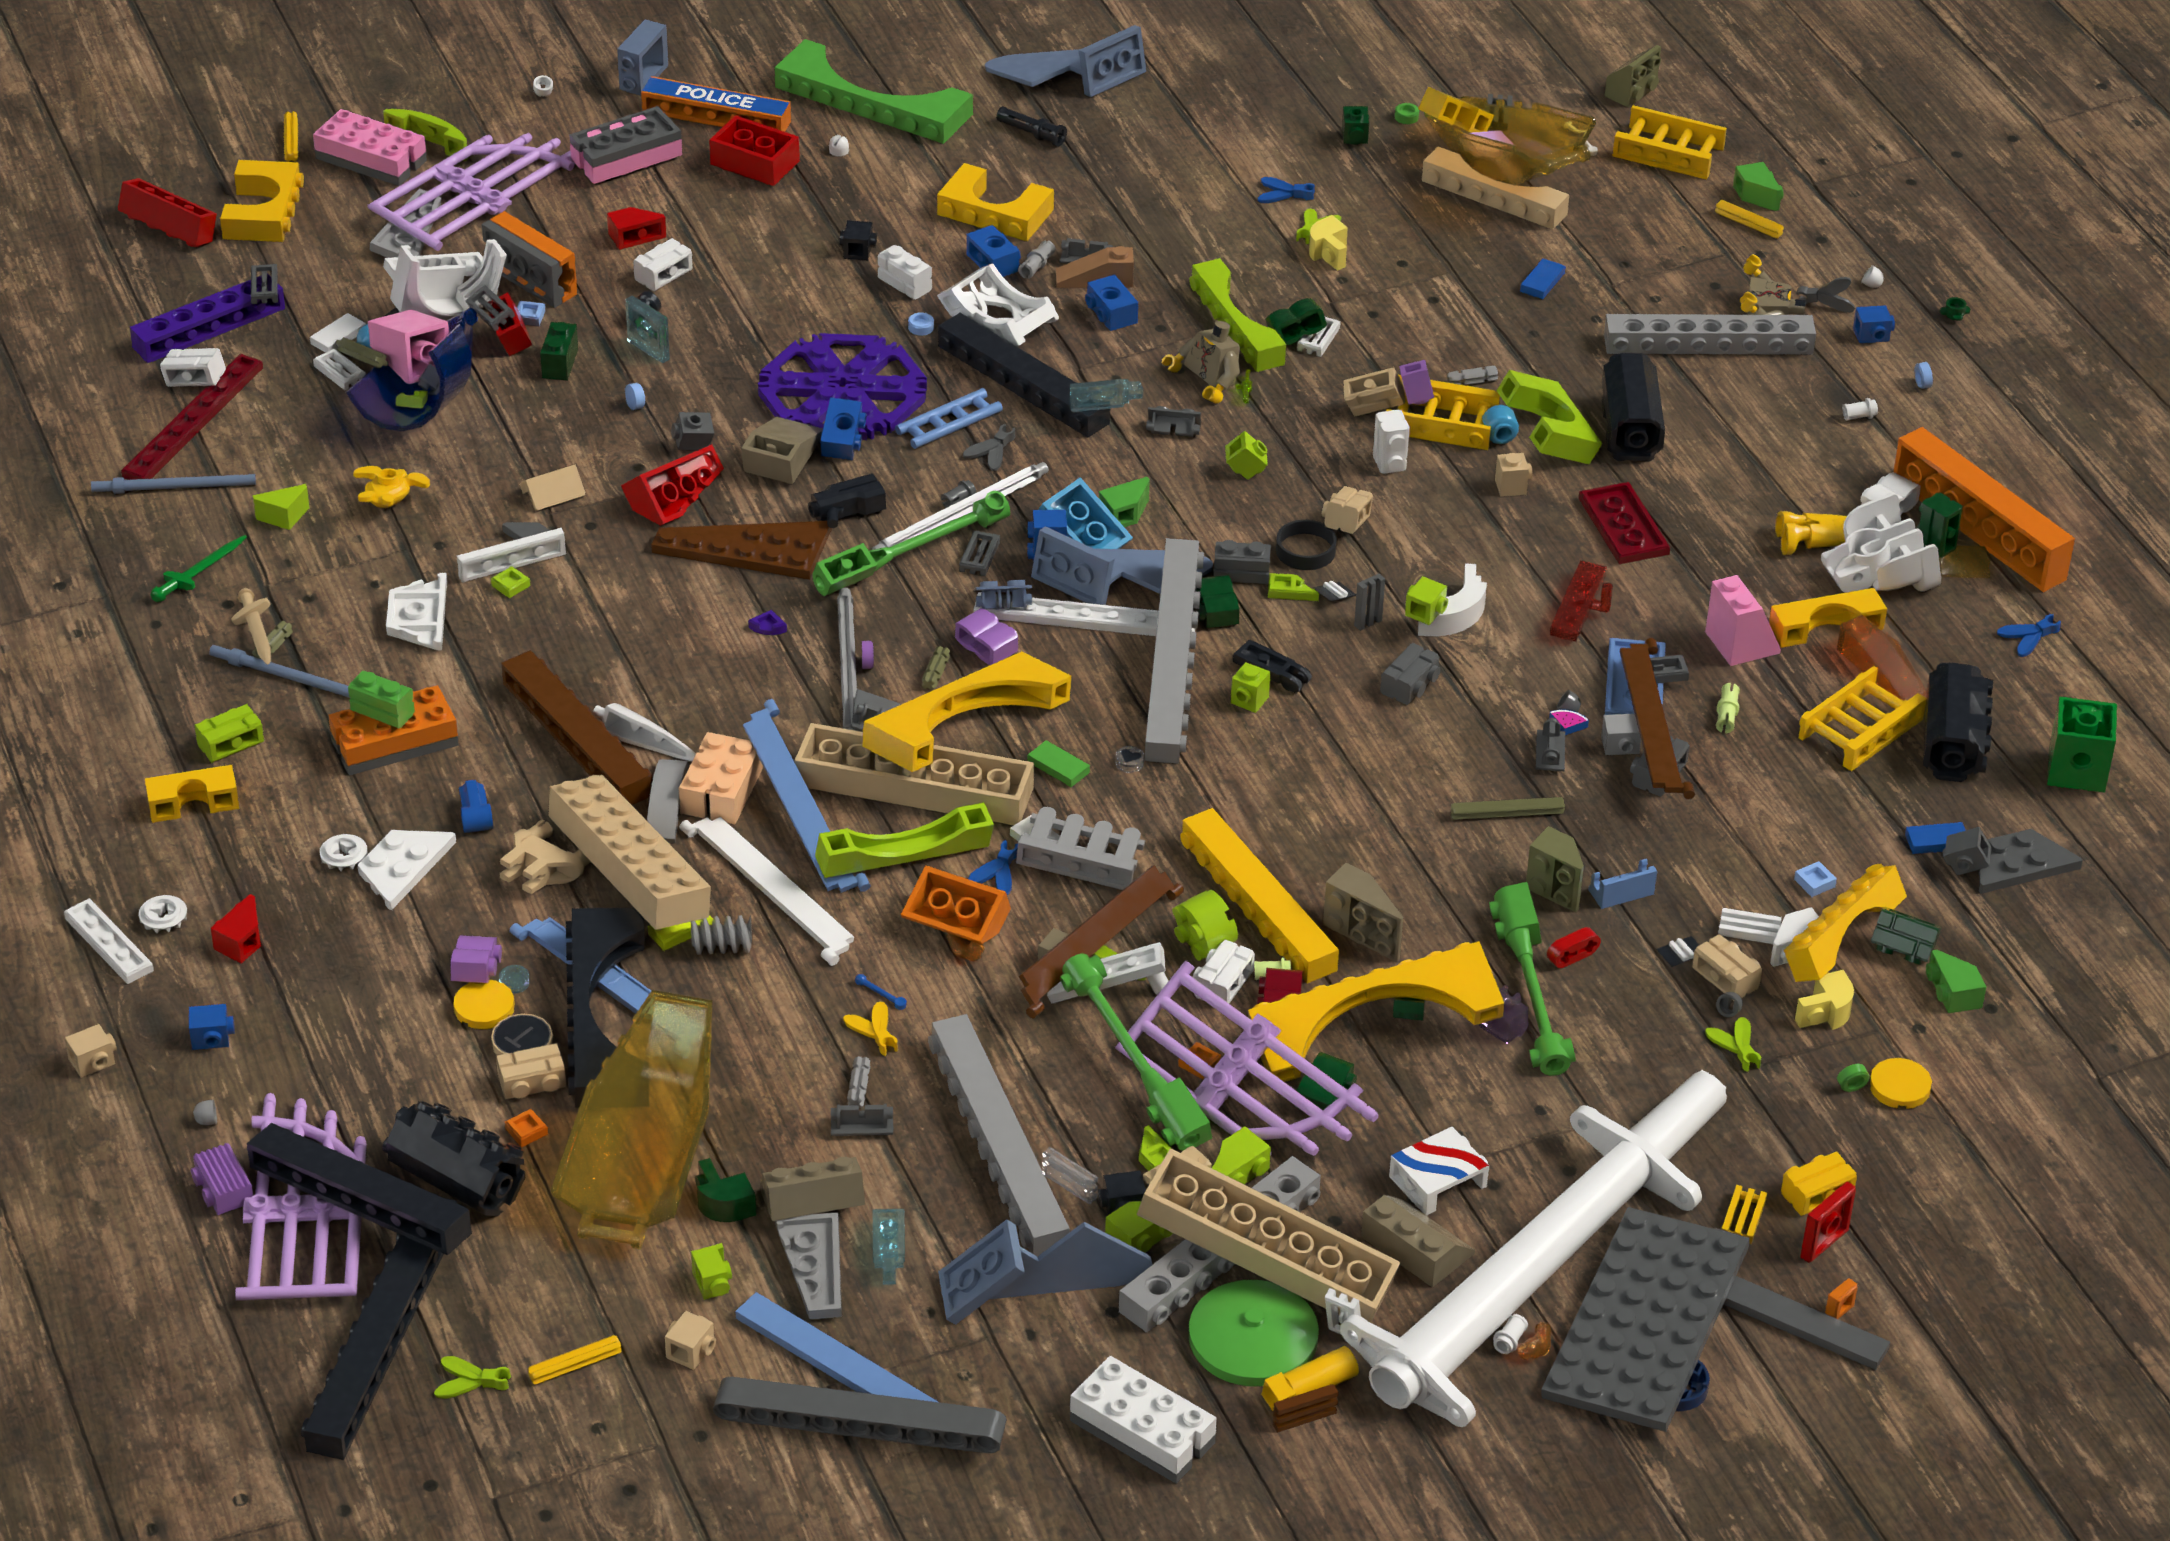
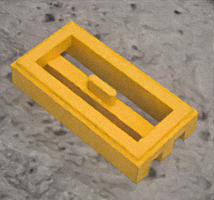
(1748, 1197)

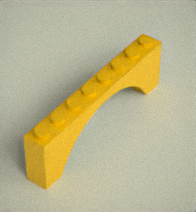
(905, 730)
(1450, 978)

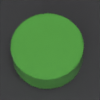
(1406, 113)
(1853, 1077)

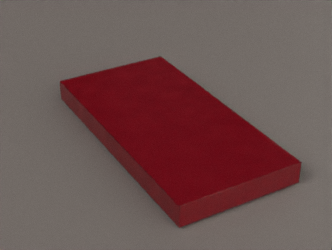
(1624, 523)

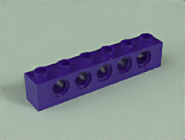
(202, 320)

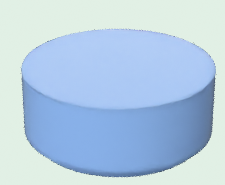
(921, 324)
(1923, 375)
(635, 396)

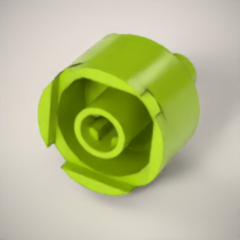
(1204, 923)

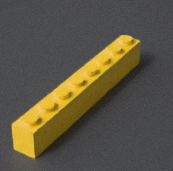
(1259, 895)

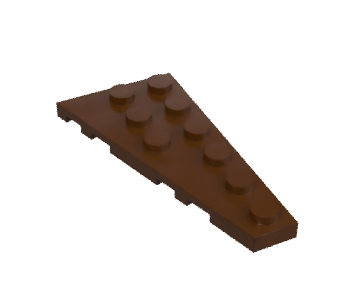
(764, 547)

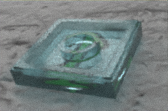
(647, 329)

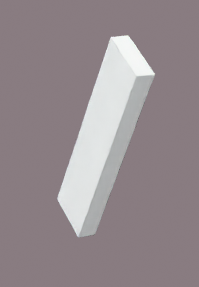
(512, 553)
(108, 941)

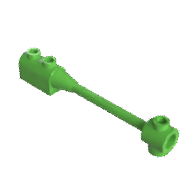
(860, 563)
(1521, 931)
(1169, 1102)

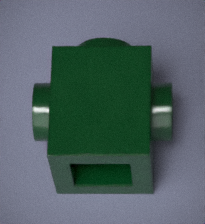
(1355, 125)

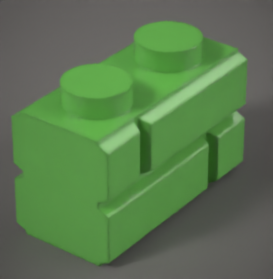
(381, 699)

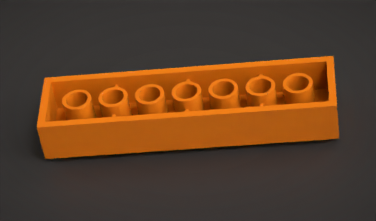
(1990, 511)

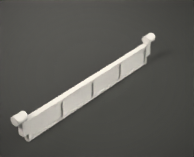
(774, 885)

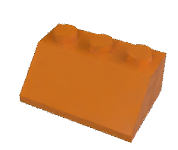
(957, 905)

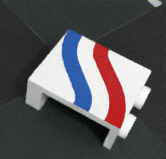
(1437, 1166)

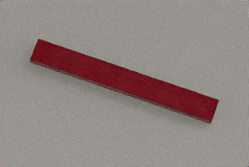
(192, 419)

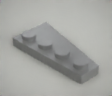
(391, 237)
(814, 1258)

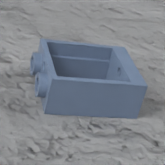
(642, 56)

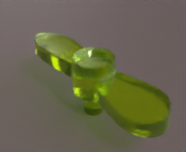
(1246, 386)

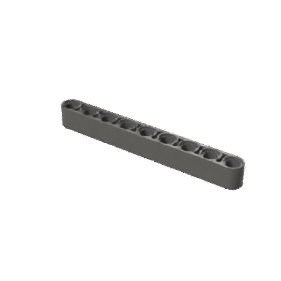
(860, 1414)

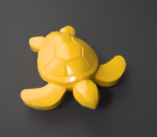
(388, 485)

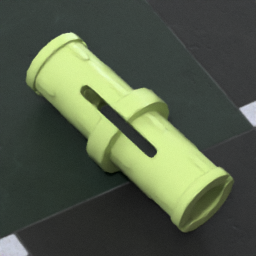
(1727, 708)

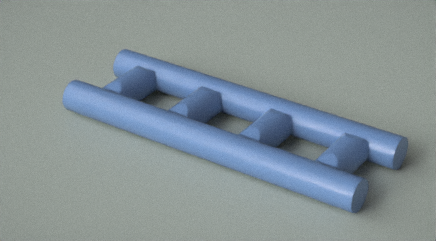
(943, 428)

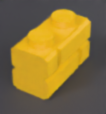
(1815, 1181)

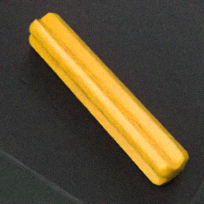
(290, 136)
(1749, 219)
(574, 1359)

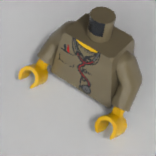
(1766, 295)
(1211, 357)

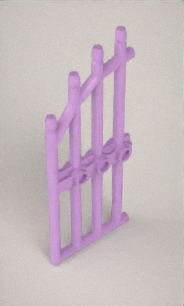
(470, 188)
(1240, 1059)
(296, 1208)

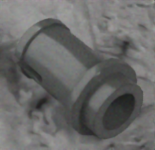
(962, 491)

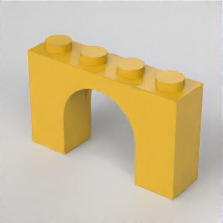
(1016, 219)
(265, 220)

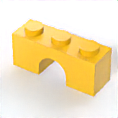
(1455, 111)
(211, 785)

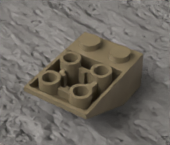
(780, 449)
(1362, 911)

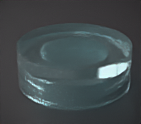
(515, 977)

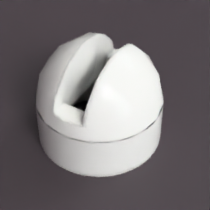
(543, 80)
(838, 146)
(1873, 277)

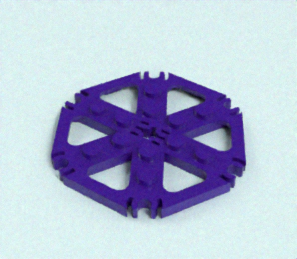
(857, 377)

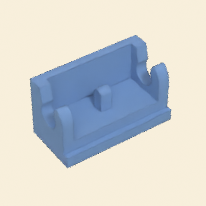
(1624, 887)

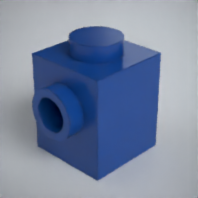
(1873, 324)
(210, 1026)

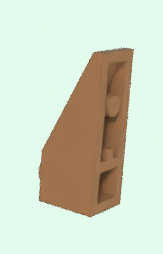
(1098, 265)

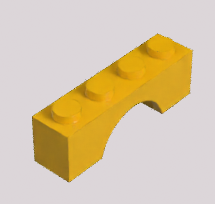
(1796, 619)

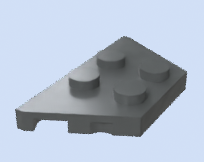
(2024, 858)

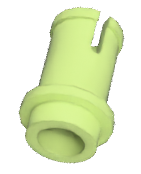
(1260, 967)

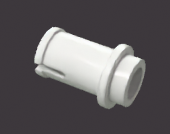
(1860, 409)
(1507, 1338)

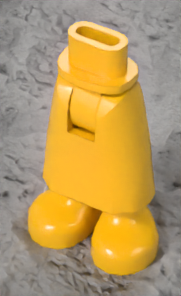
(1813, 528)

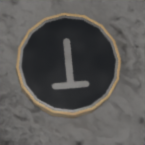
(520, 1033)

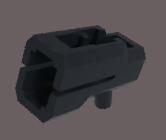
(846, 498)

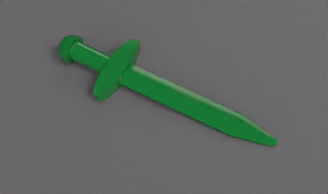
(183, 580)

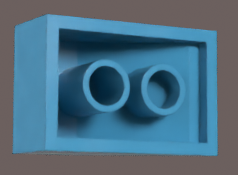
(1088, 517)

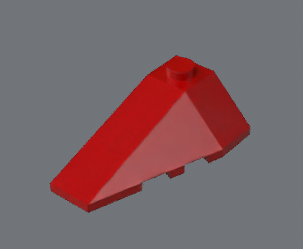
(671, 488)

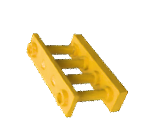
(1666, 155)
(1458, 400)
(1870, 738)

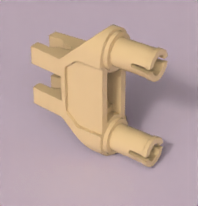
(541, 860)

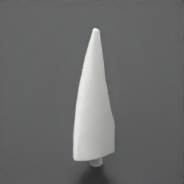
(639, 731)

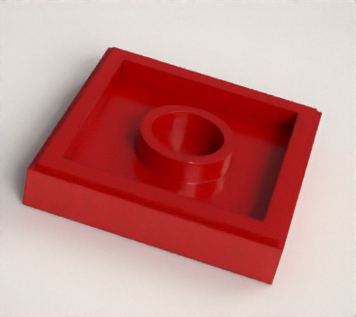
(1828, 1222)

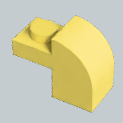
(1329, 242)
(1829, 1002)

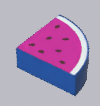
(1569, 720)

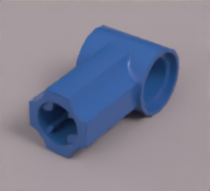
(475, 811)

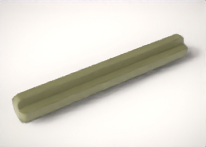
(361, 352)
(1507, 808)

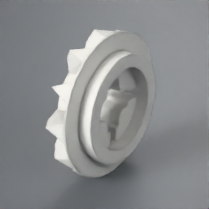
(349, 845)
(156, 906)

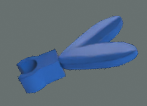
(1284, 190)
(2030, 632)
(998, 868)

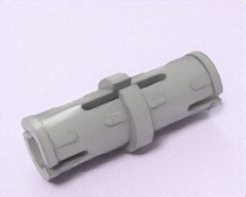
(1036, 259)

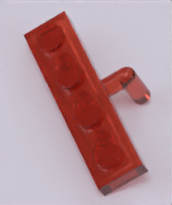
(1581, 599)

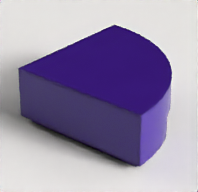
(767, 624)

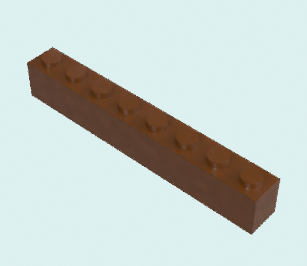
(575, 726)

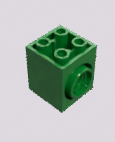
(2082, 744)

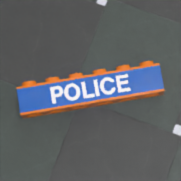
(712, 104)

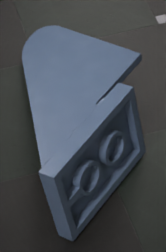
(1100, 64)
(1090, 571)
(1003, 1269)

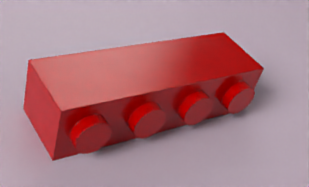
(167, 212)

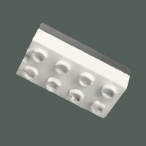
(1142, 1419)

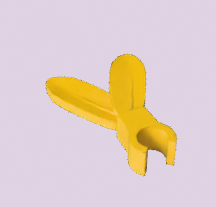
(876, 1029)

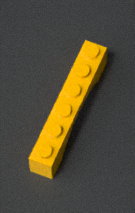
(1816, 948)

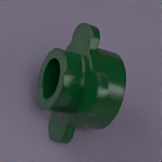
(1955, 308)

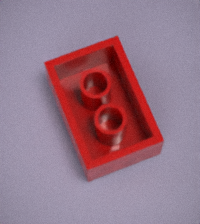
(754, 150)

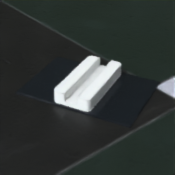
(1334, 591)
(1679, 951)

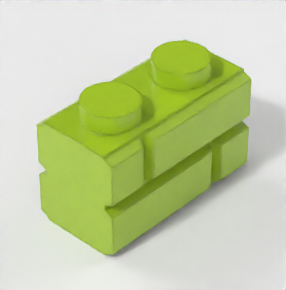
(229, 733)

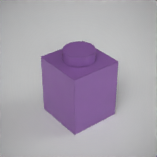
(1416, 382)

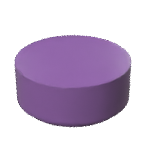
(867, 655)

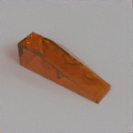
(1869, 646)

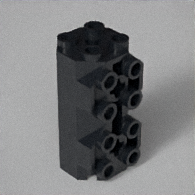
(1632, 407)
(1957, 721)
(456, 1156)

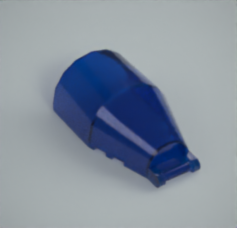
(378, 389)

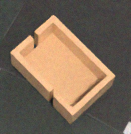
(725, 771)

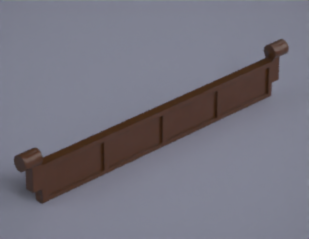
(1651, 719)
(1095, 933)

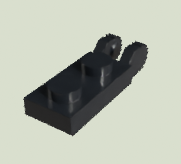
(1281, 668)

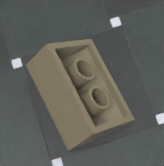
(813, 1188)
(1413, 1239)

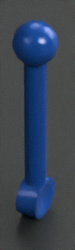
(899, 1003)

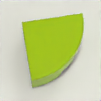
(415, 401)

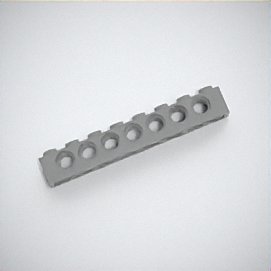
(1709, 334)
(1191, 1268)

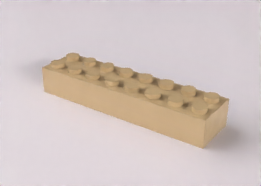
(837, 763)
(629, 852)
(1265, 1235)

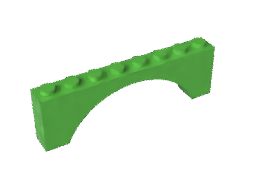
(926, 115)

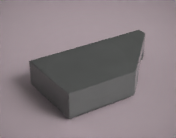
(523, 529)

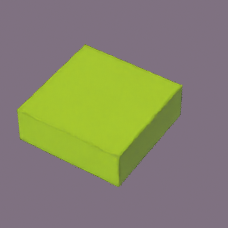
(510, 582)

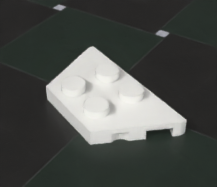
(418, 612)
(403, 861)

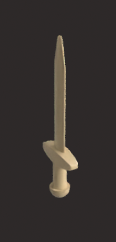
(251, 614)

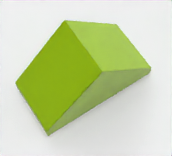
(282, 506)

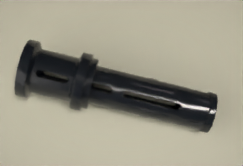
(1039, 128)

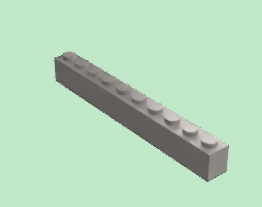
(1173, 652)
(998, 1134)

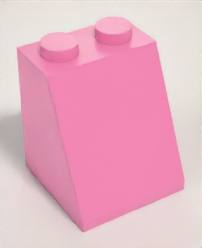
(407, 340)
(1738, 623)

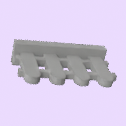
(1076, 861)

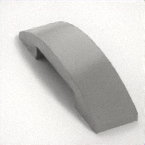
(664, 797)

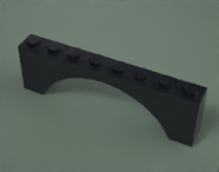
(598, 943)

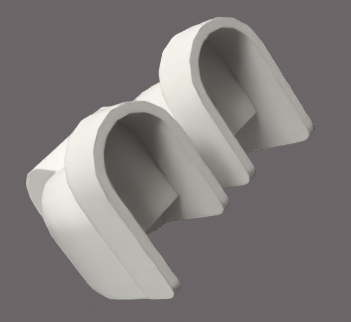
(1882, 551)

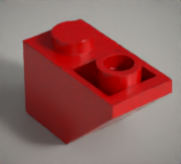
(238, 931)

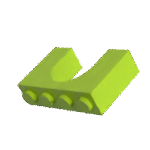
(1562, 427)

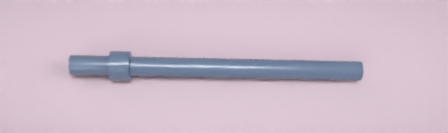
(120, 485)
(239, 658)

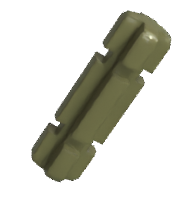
(277, 637)
(935, 668)

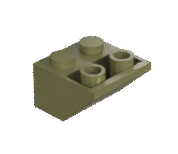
(1634, 78)
(1555, 868)

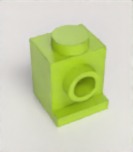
(711, 1271)

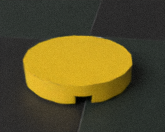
(483, 1004)
(1900, 1083)

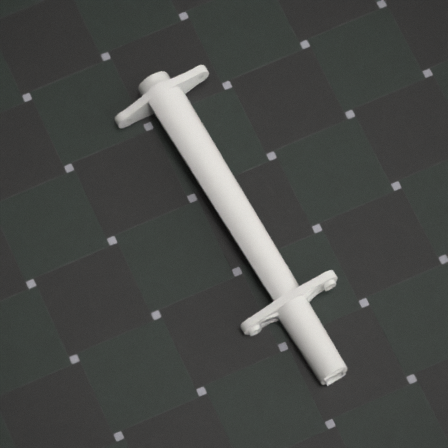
(1425, 1356)

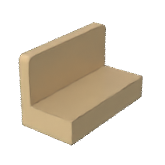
(554, 487)

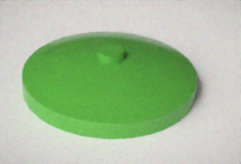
(1252, 1331)

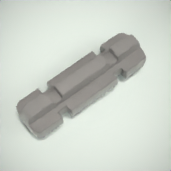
(1473, 376)
(858, 1081)

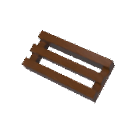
(1305, 1408)

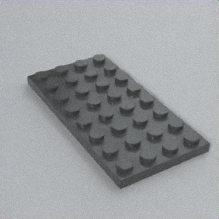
(1645, 1319)

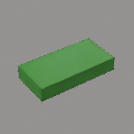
(1059, 763)

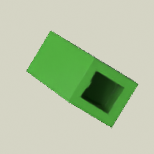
(1757, 186)
(1127, 500)
(1956, 982)

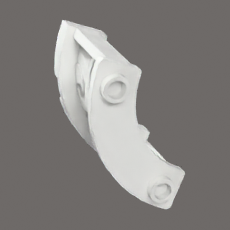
(994, 290)

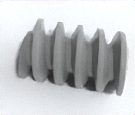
(721, 935)

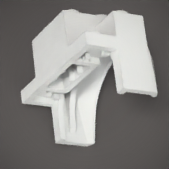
(436, 281)

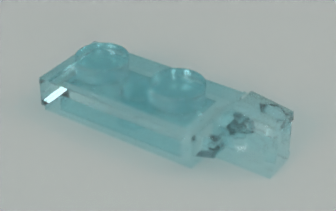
(1103, 394)
(888, 1242)

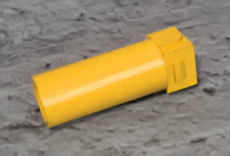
(1325, 1370)

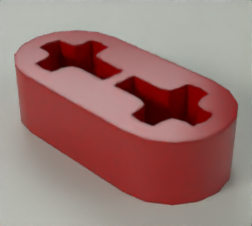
(1573, 947)

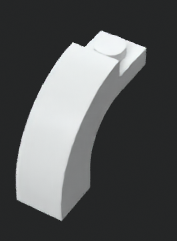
(1462, 609)

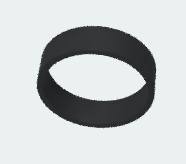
(1306, 527)

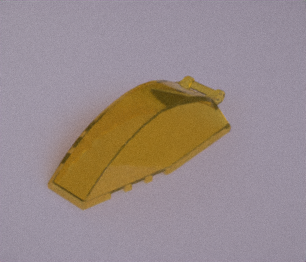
(1542, 139)
(640, 1121)

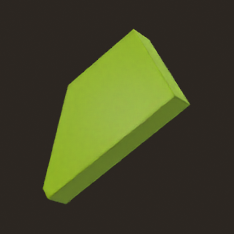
(1290, 587)
(1152, 1149)

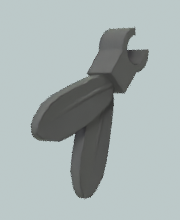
(1827, 294)
(993, 447)

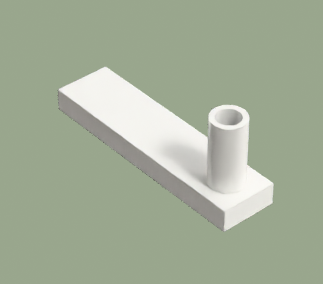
(1126, 967)

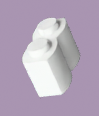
(1906, 490)

